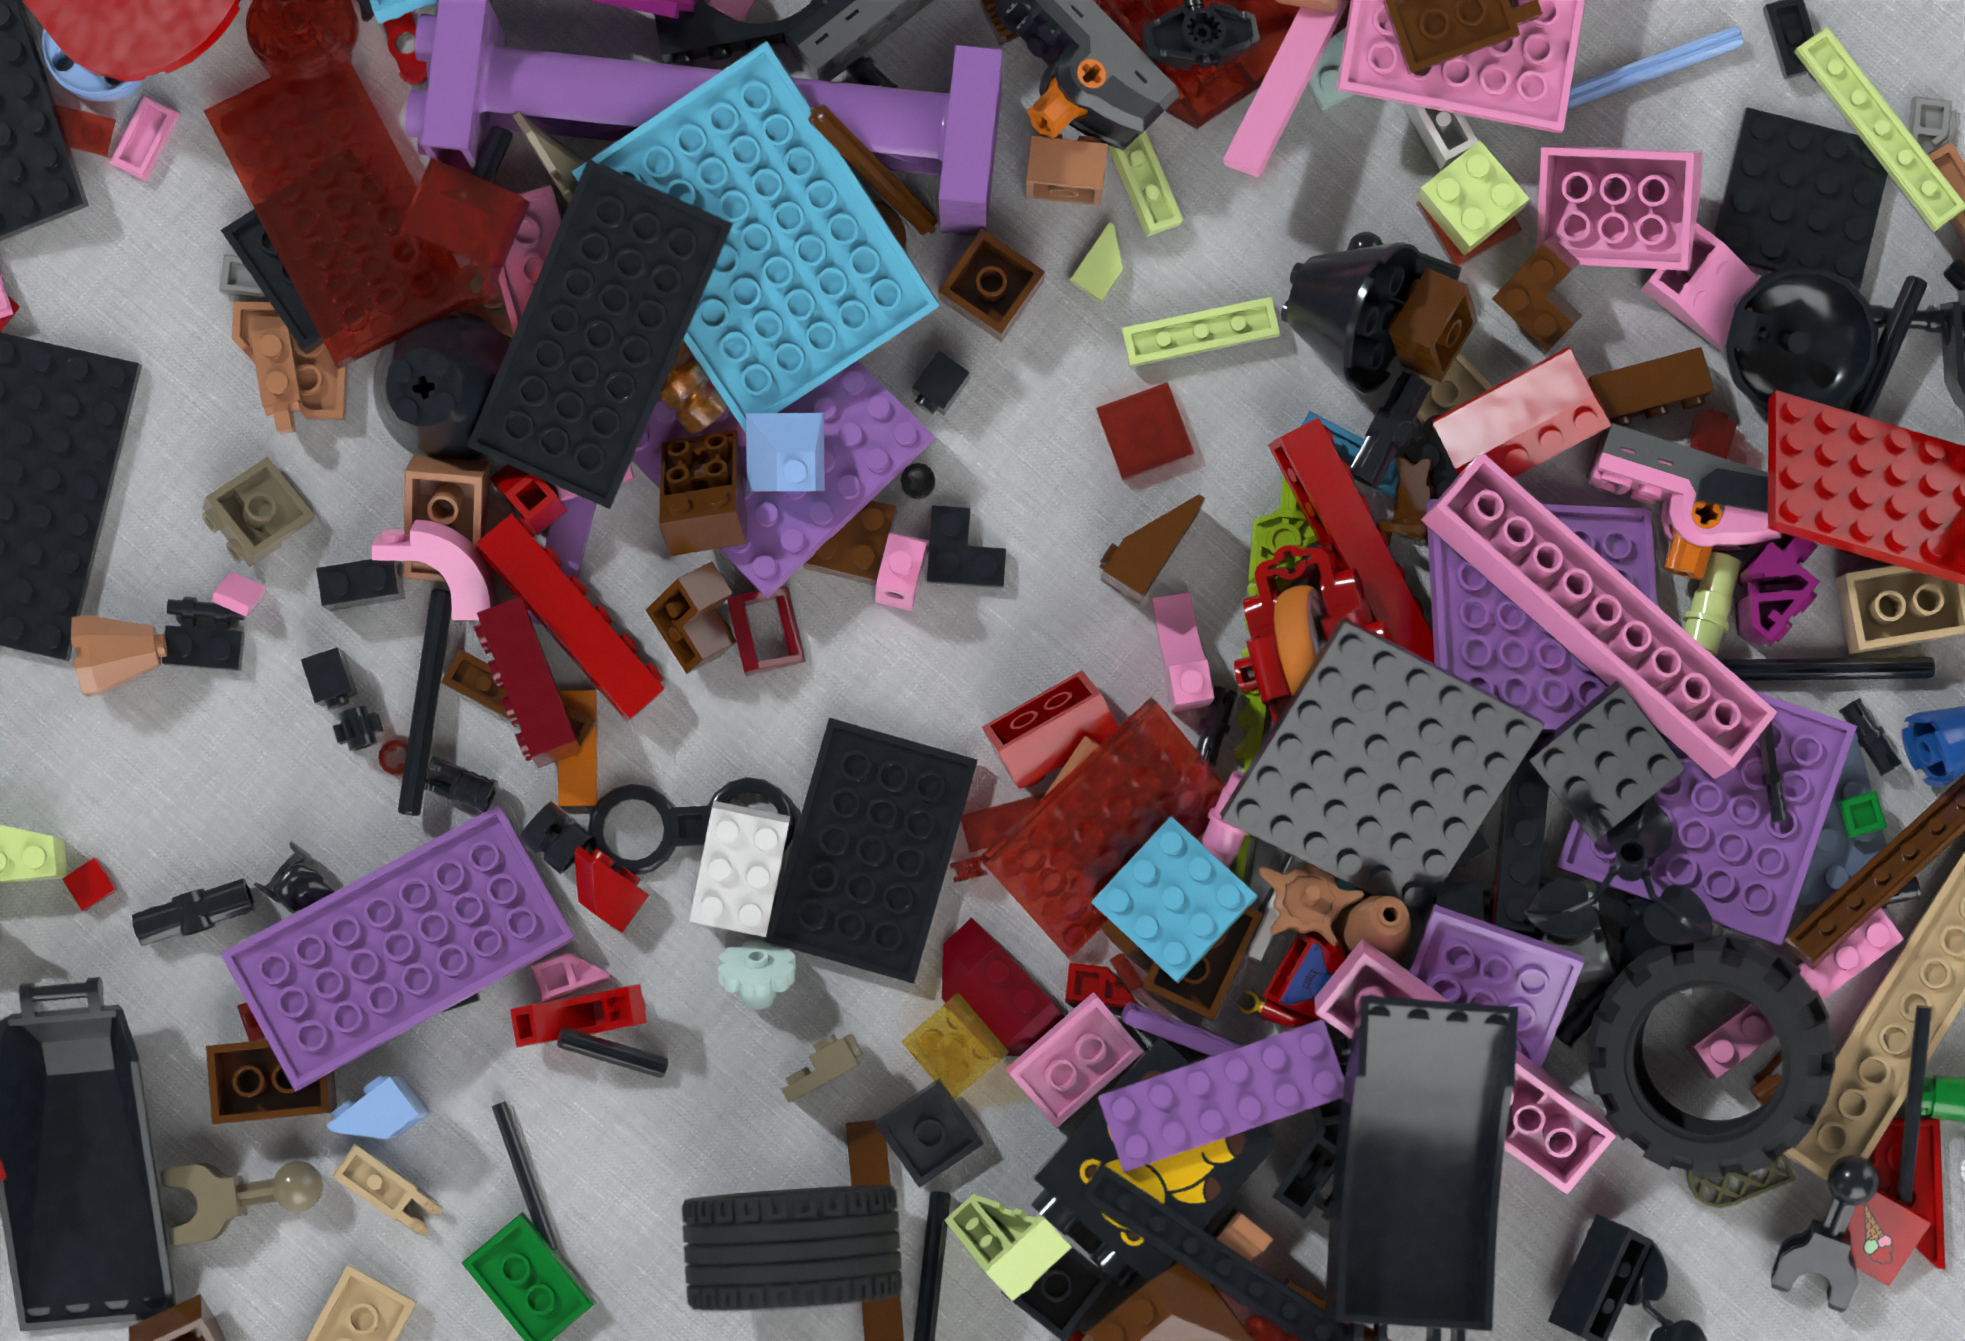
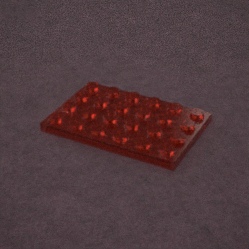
(1099, 820)

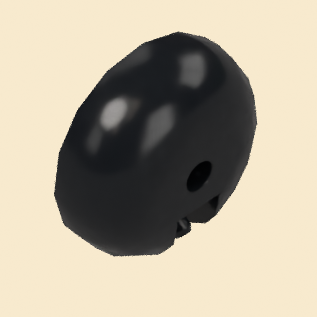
(1803, 338)

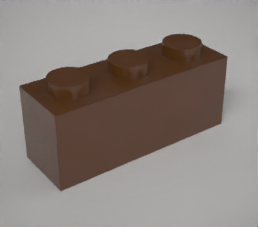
(1654, 386)

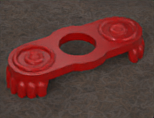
(410, 69)

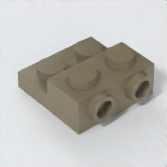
(256, 512)
(831, 1060)

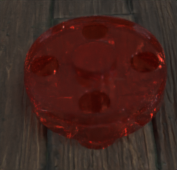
(302, 36)

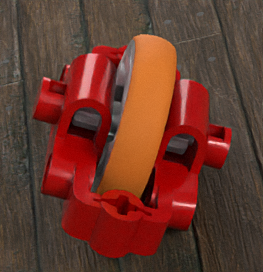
(1295, 624)

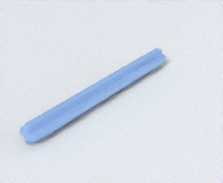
(1655, 66)

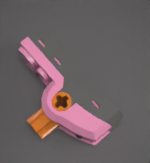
(1672, 475)

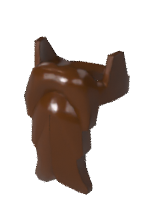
(1412, 494)

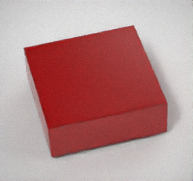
(89, 884)

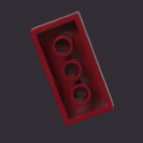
(530, 686)

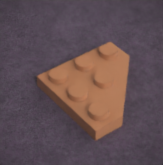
(320, 381)

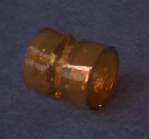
(700, 407)

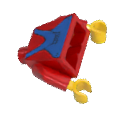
(1298, 981)

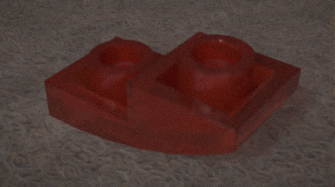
(86, 130)

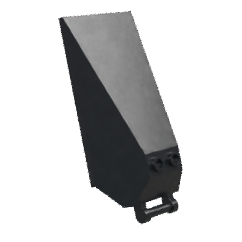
(78, 1166)

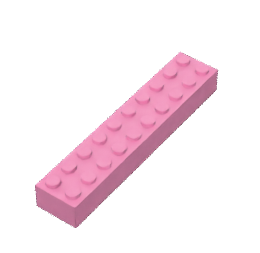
(1599, 615)

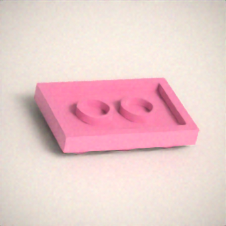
(1074, 1060)

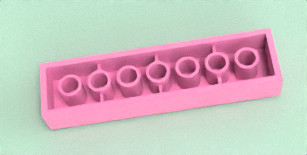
(1547, 1121)

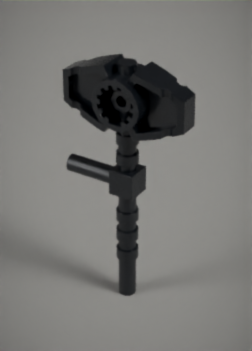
(1200, 35)

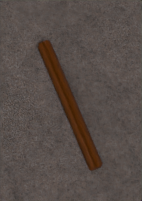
(872, 169)

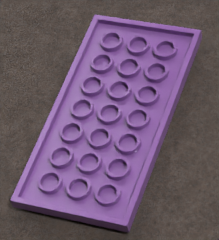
(397, 947)

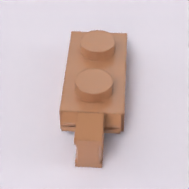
(277, 375)

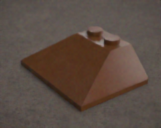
(1172, 1308)

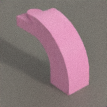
(449, 554)

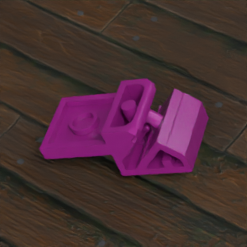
(1765, 616)

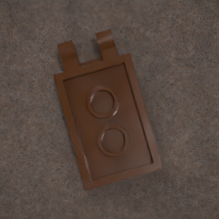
(1448, 29)

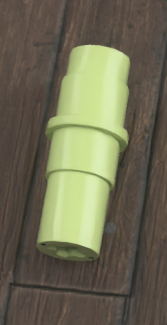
(1713, 601)

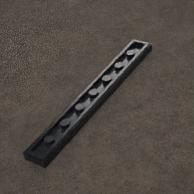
(1208, 1257)

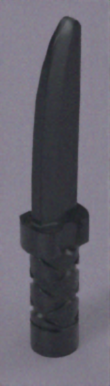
(1771, 777)

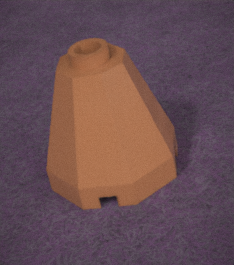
(113, 652)

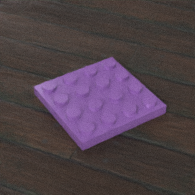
(1496, 966)

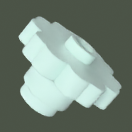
(756, 972)

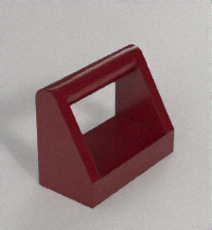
(744, 636)

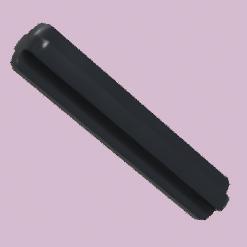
(612, 1052)

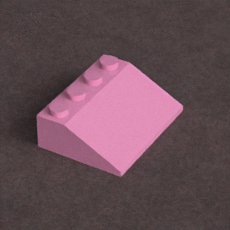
(1620, 204)

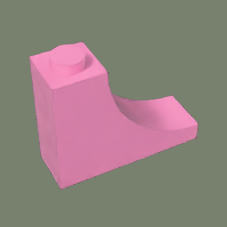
(1181, 653)

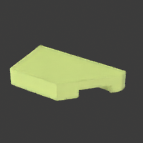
(1100, 266)

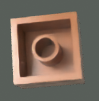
(1066, 169)

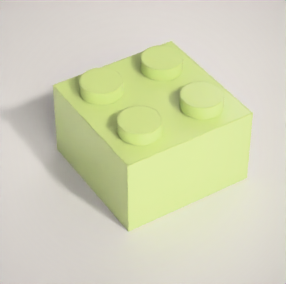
(1472, 197)

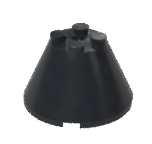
(1345, 308)
(436, 383)

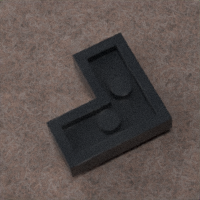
(953, 560)

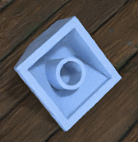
(785, 451)

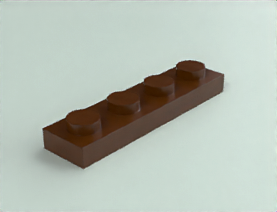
(474, 680)

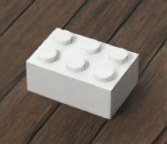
(739, 868)

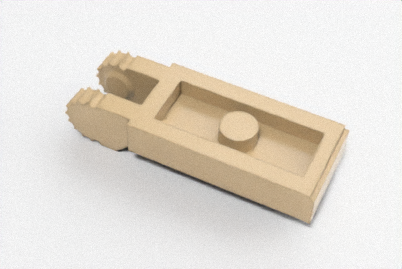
(383, 1187)

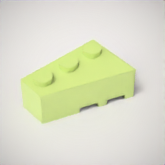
(30, 856)
(1007, 1242)

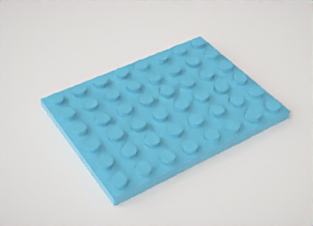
(809, 258)

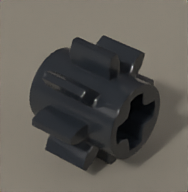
(357, 728)

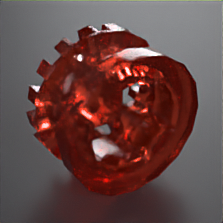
(391, 746)
(967, 869)

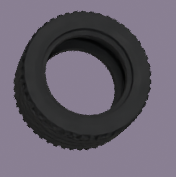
(791, 1248)

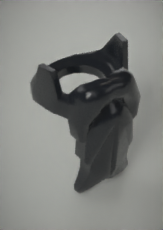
(296, 882)

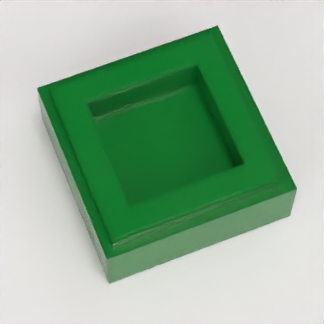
(1861, 814)

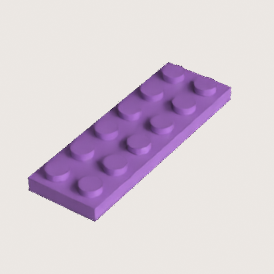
(1223, 1095)

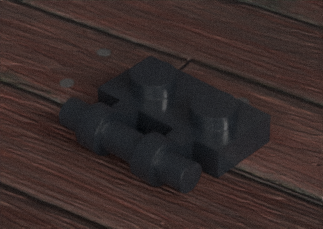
(200, 646)

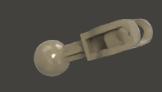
(223, 1198)

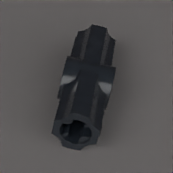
(1389, 429)
(193, 912)

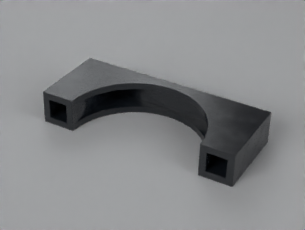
(716, 36)

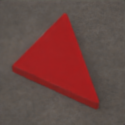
(1927, 1187)

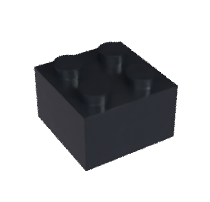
(1063, 1293)

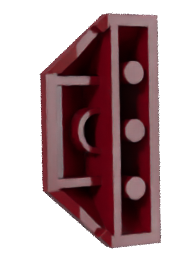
(996, 989)

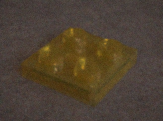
(955, 1046)

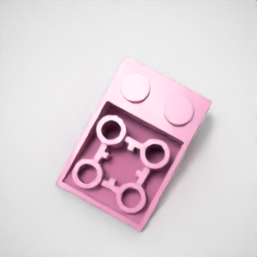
(1706, 291)

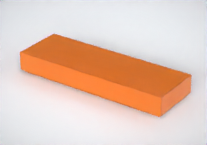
(580, 774)

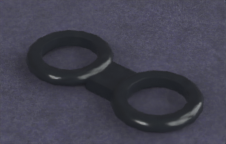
(681, 824)

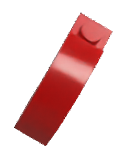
(586, 1013)

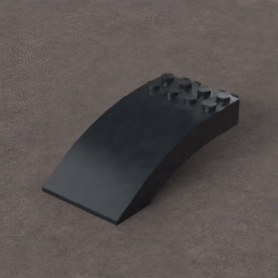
(1420, 1166)

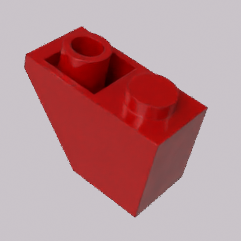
(529, 497)
(606, 892)

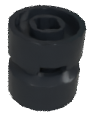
(561, 850)

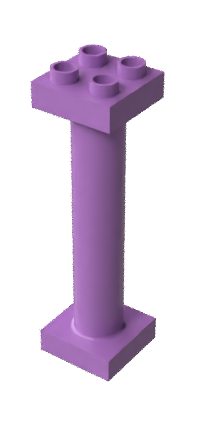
(484, 84)

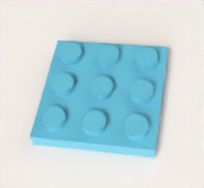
(1174, 899)

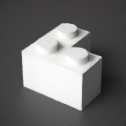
(1443, 133)

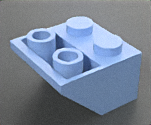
(382, 1113)

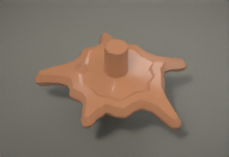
(1307, 900)

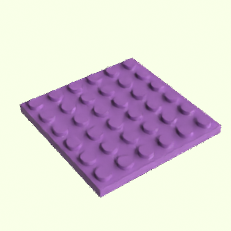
(865, 447)
(1506, 651)
(1725, 831)

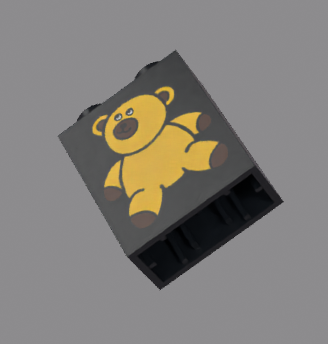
(1189, 1183)

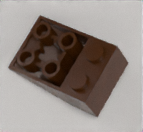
(702, 493)

